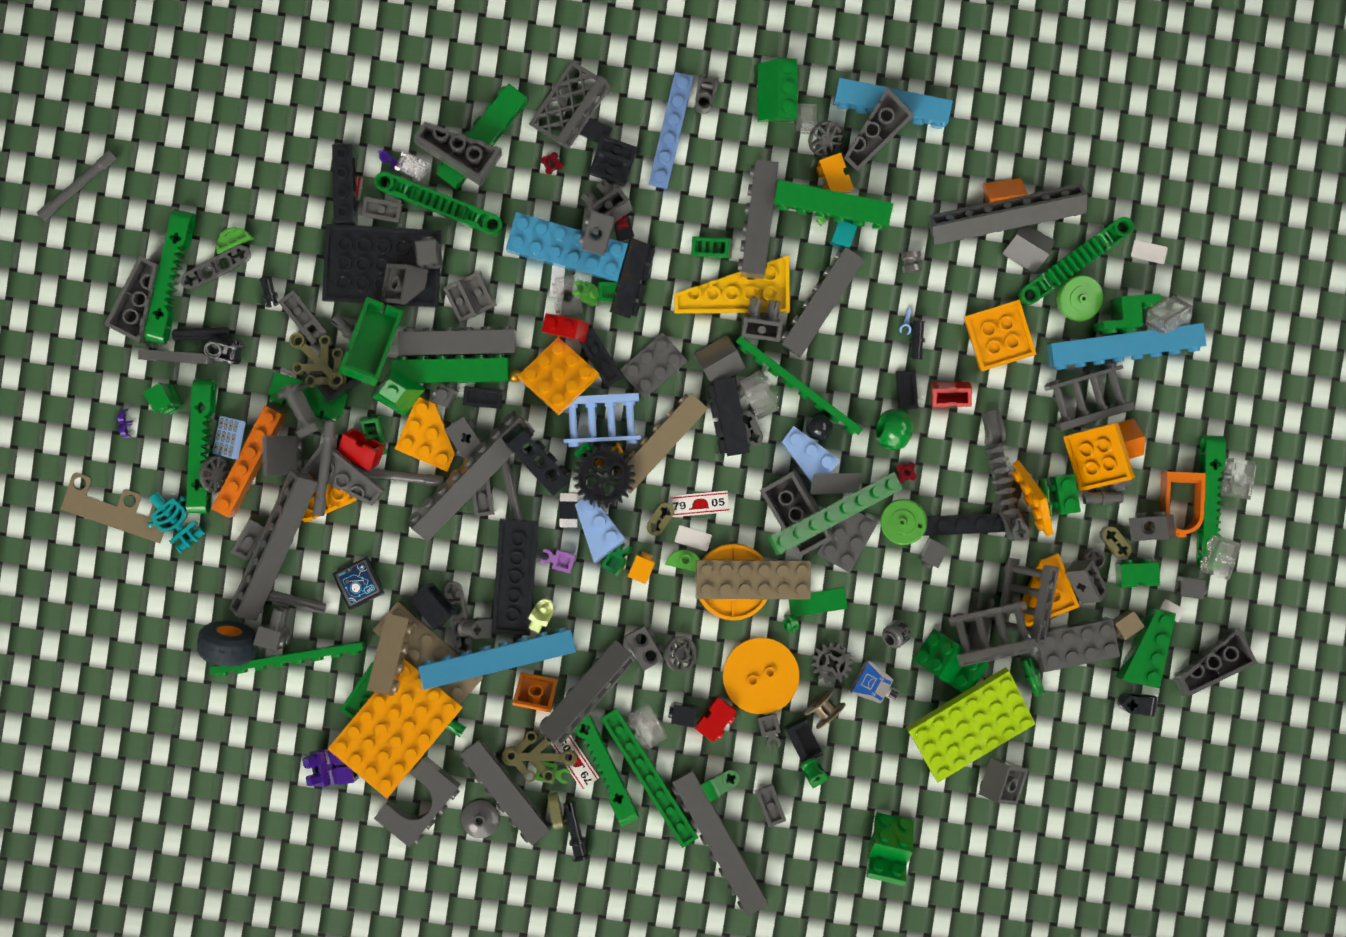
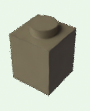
(1127, 624)

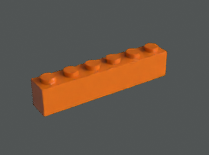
(248, 464)

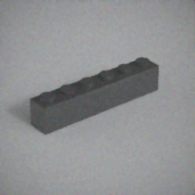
(759, 219)
(823, 301)
(457, 342)
(586, 693)
(505, 791)

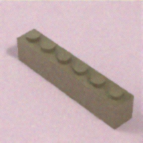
(664, 437)

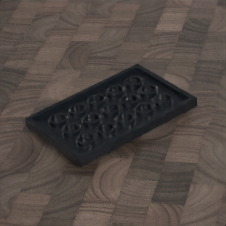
(358, 260)

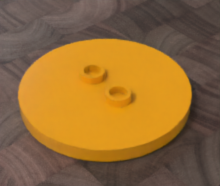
(733, 608)
(761, 675)

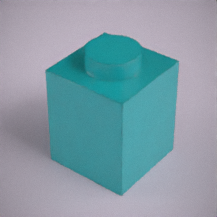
(843, 234)

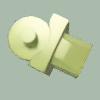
(541, 614)

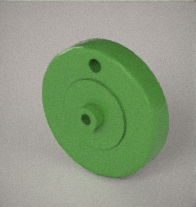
(1079, 298)
(904, 521)

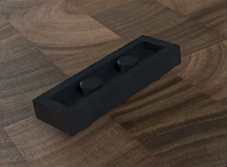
(600, 359)

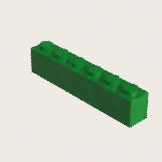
(489, 127)
(833, 204)
(454, 370)

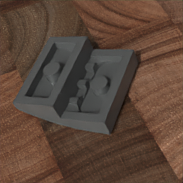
(470, 296)

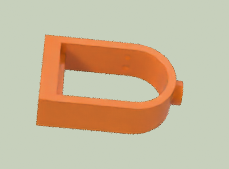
(1199, 497)

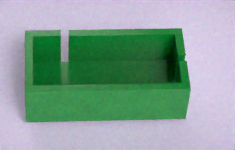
(370, 342)

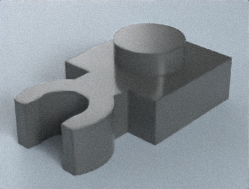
(769, 727)

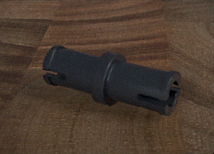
(917, 339)

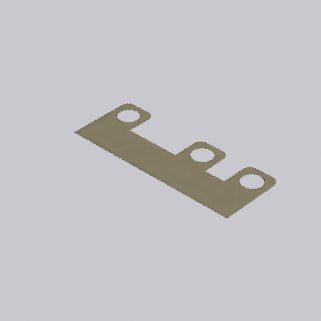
(118, 516)

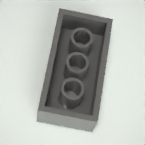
(792, 502)
(1078, 644)

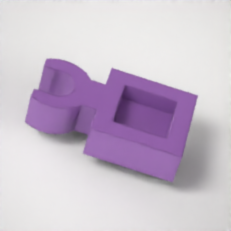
(561, 561)

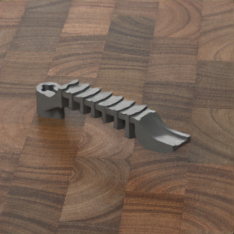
(994, 436)

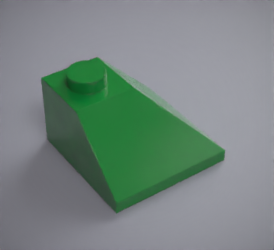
(398, 392)

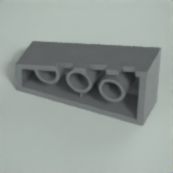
(884, 122)
(463, 154)
(134, 301)
(1217, 663)

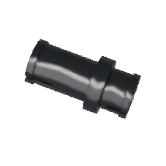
(269, 292)

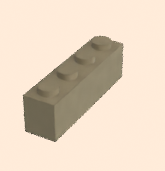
(390, 655)

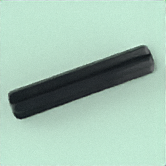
(199, 333)

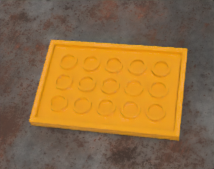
(394, 731)

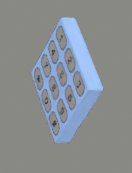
(229, 437)

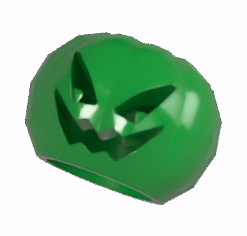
(894, 429)

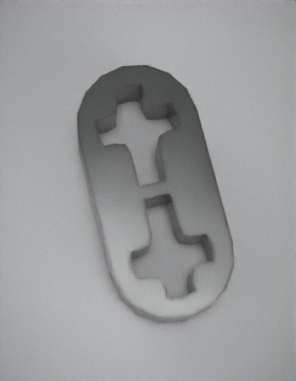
(756, 429)

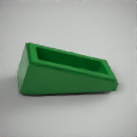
(728, 247)
(379, 427)

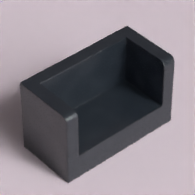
(333, 395)
(433, 605)
(803, 740)

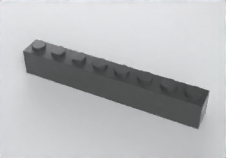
(1008, 214)
(465, 480)
(273, 545)
(720, 842)

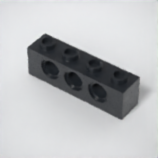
(344, 184)
(552, 481)

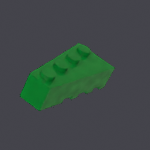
(1149, 650)

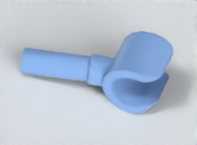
(906, 321)

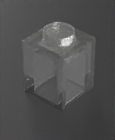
(806, 118)
(411, 166)

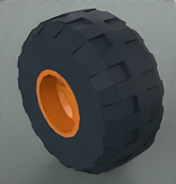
(226, 643)

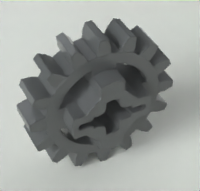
(839, 659)

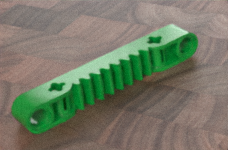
(438, 203)
(180, 226)
(1075, 261)
(202, 394)
(1211, 450)
(624, 808)

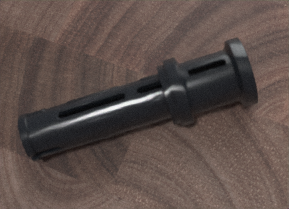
(577, 840)

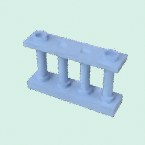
(610, 401)

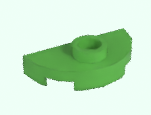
(232, 237)
(683, 559)

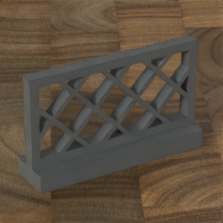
(580, 115)

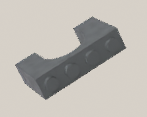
(409, 827)

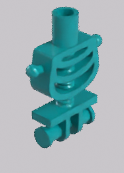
(162, 506)

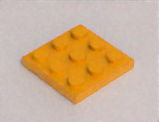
(999, 335)
(558, 376)
(1099, 457)

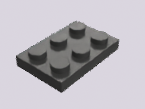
(653, 365)
(848, 541)

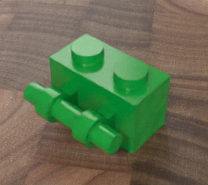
(1064, 494)

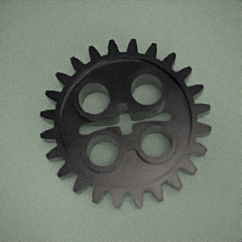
(612, 461)

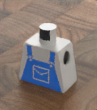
(873, 683)

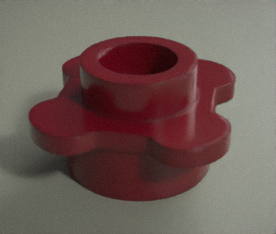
(553, 157)
(901, 472)

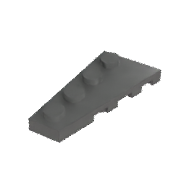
(345, 476)

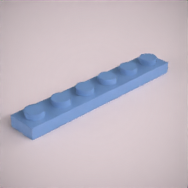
(671, 130)

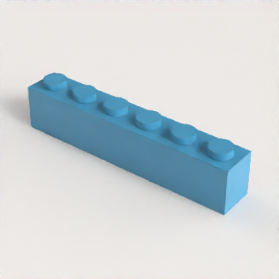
(865, 96)

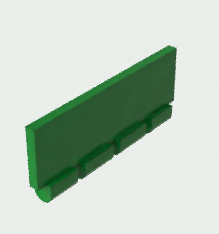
(313, 395)

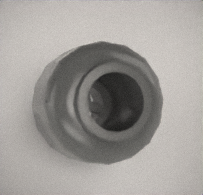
(896, 634)

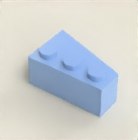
(808, 454)
(599, 530)

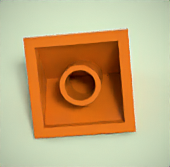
(1003, 190)
(1133, 438)
(535, 692)

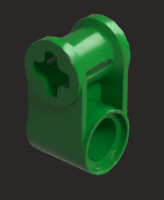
(814, 772)
(718, 786)

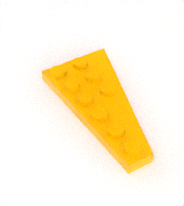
(733, 292)

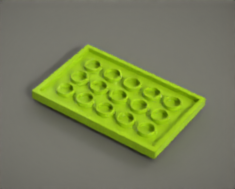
(971, 725)

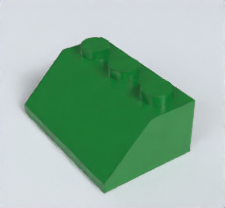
(777, 90)

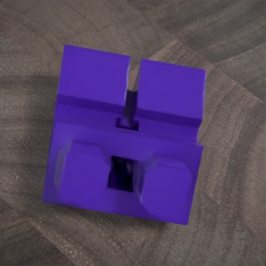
(327, 769)

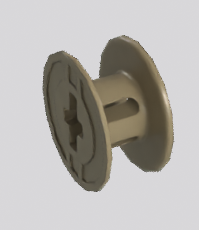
(825, 708)

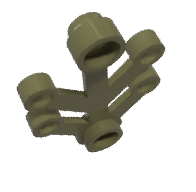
(321, 363)
(535, 757)

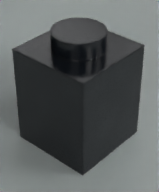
(683, 714)

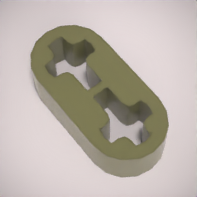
(664, 521)
(1112, 544)
(555, 810)

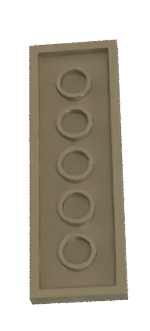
(753, 579)
(427, 645)

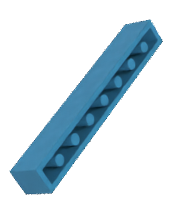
(1125, 345)
(496, 659)

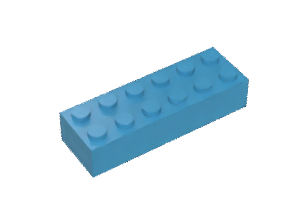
(561, 248)

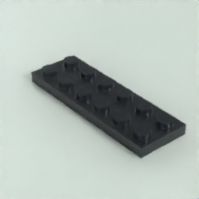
(515, 576)

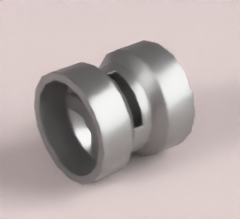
(911, 261)

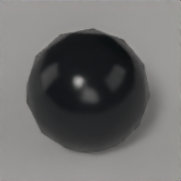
(819, 427)

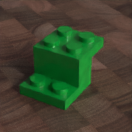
(1126, 314)
(940, 658)
(890, 849)

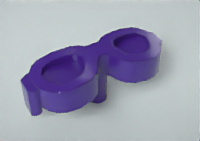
(385, 158)
(122, 423)

